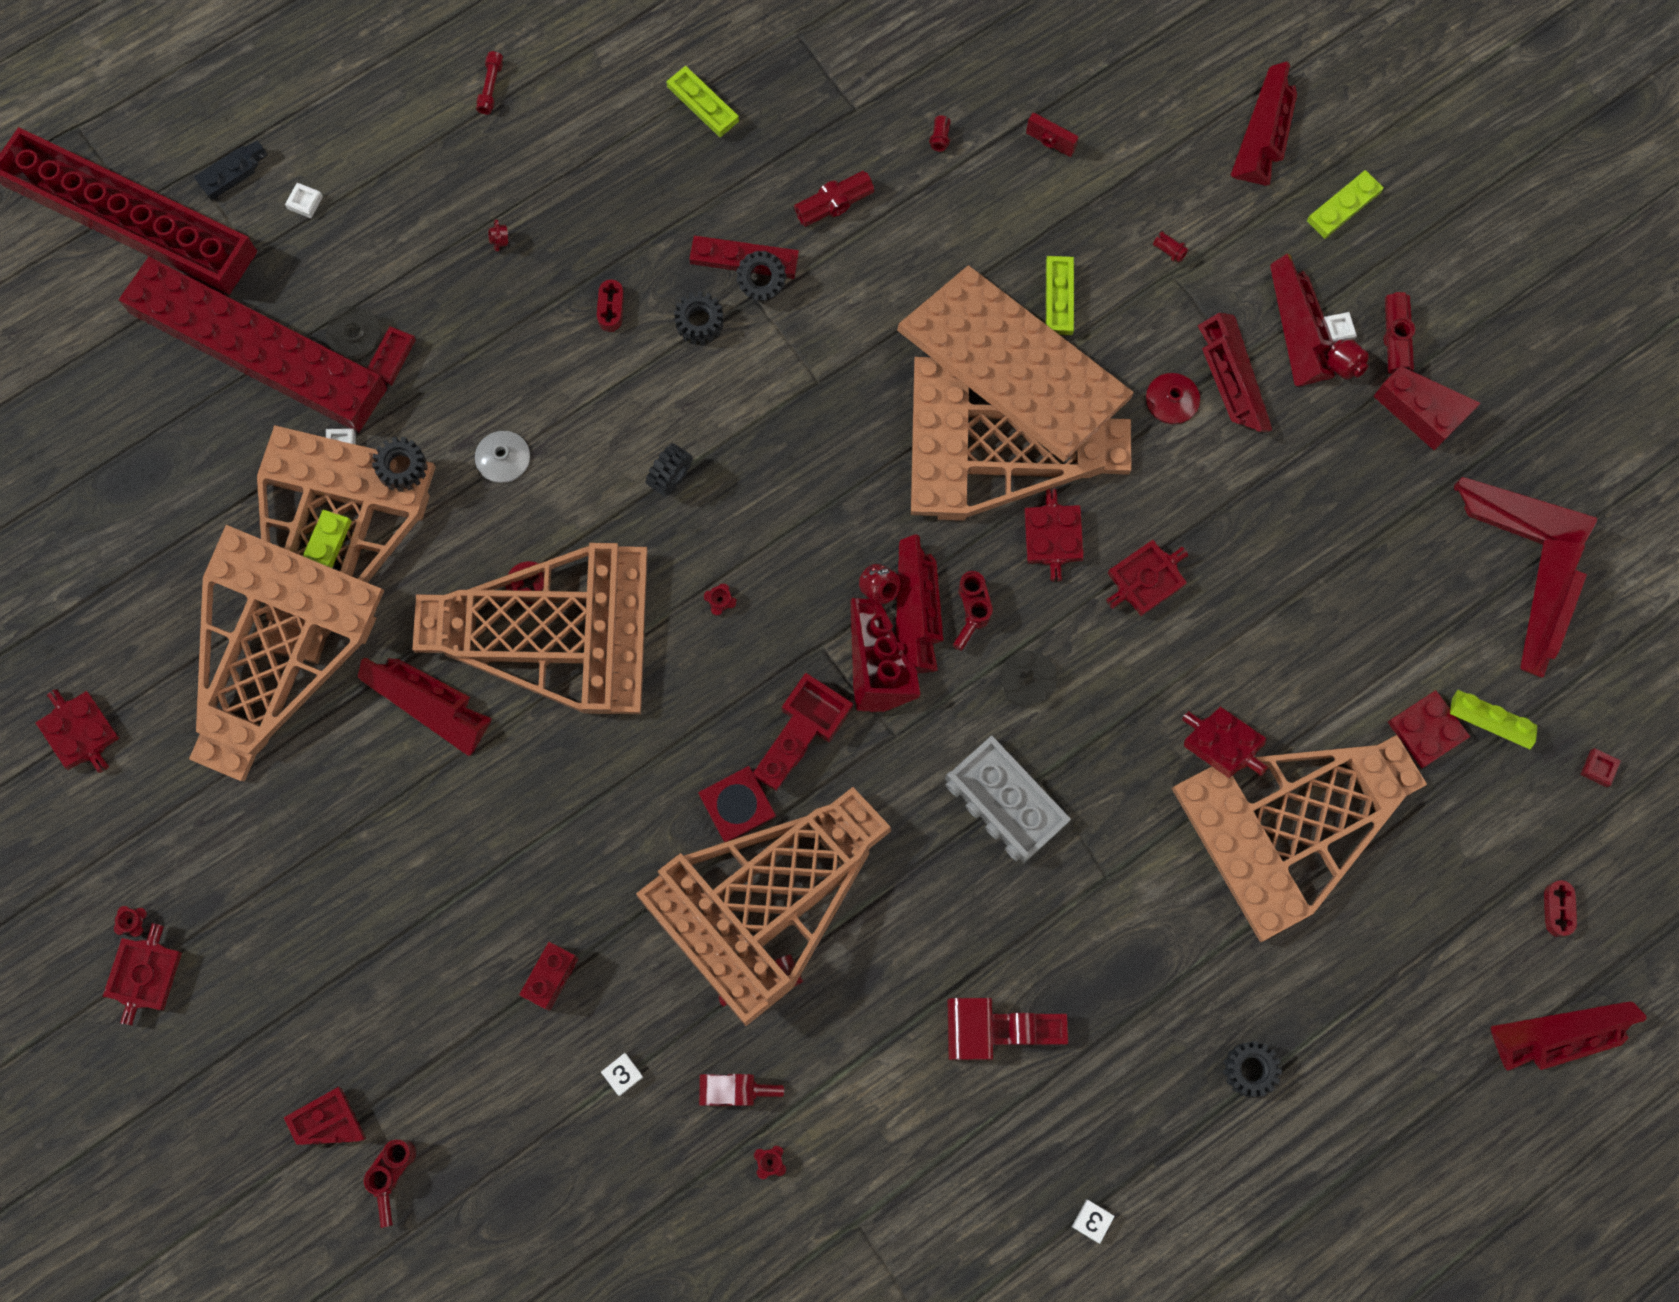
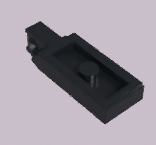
(230, 169)

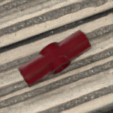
(834, 198)
(1399, 320)

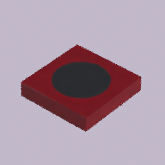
(737, 804)

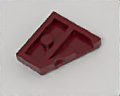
(325, 1121)

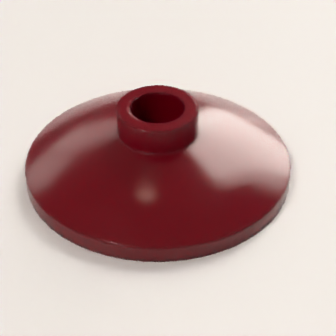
(1171, 409)

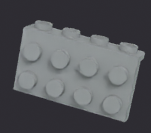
(1006, 800)

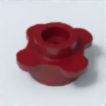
(498, 235)
(716, 592)
(121, 921)
(764, 1169)

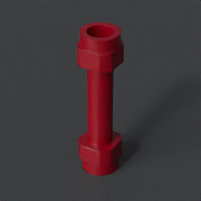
(493, 64)

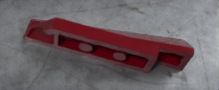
(1268, 128)
(1302, 323)
(1233, 372)
(1523, 514)
(1552, 603)
(918, 605)
(427, 701)
(1565, 1036)

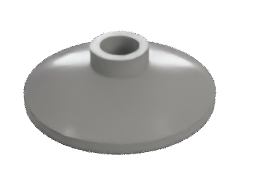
(503, 468)

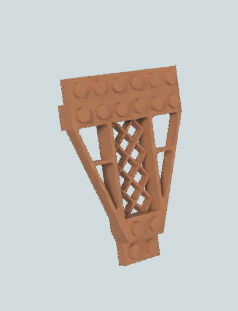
(943, 454)
(339, 474)
(284, 583)
(612, 627)
(1248, 856)
(720, 942)

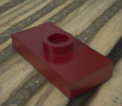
(1051, 134)
(391, 354)

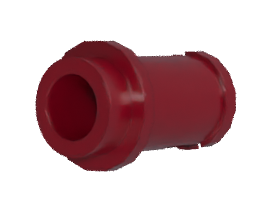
(939, 140)
(1171, 247)

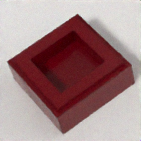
(1600, 767)

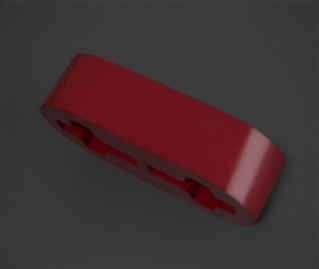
(604, 305)
(1554, 905)

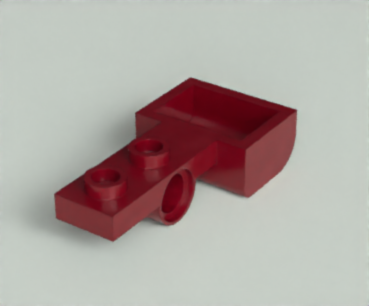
(813, 712)
(976, 1030)

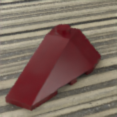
(880, 667)

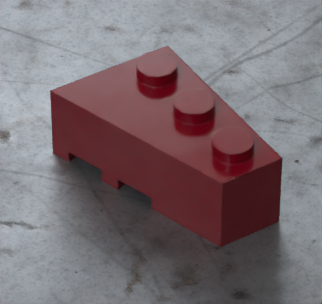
(1424, 405)

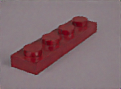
(728, 254)

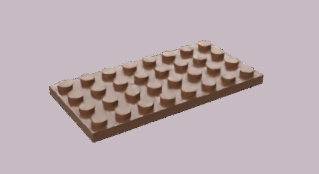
(1015, 362)

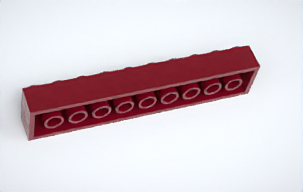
(125, 211)
(253, 344)

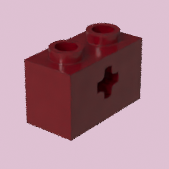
(549, 976)

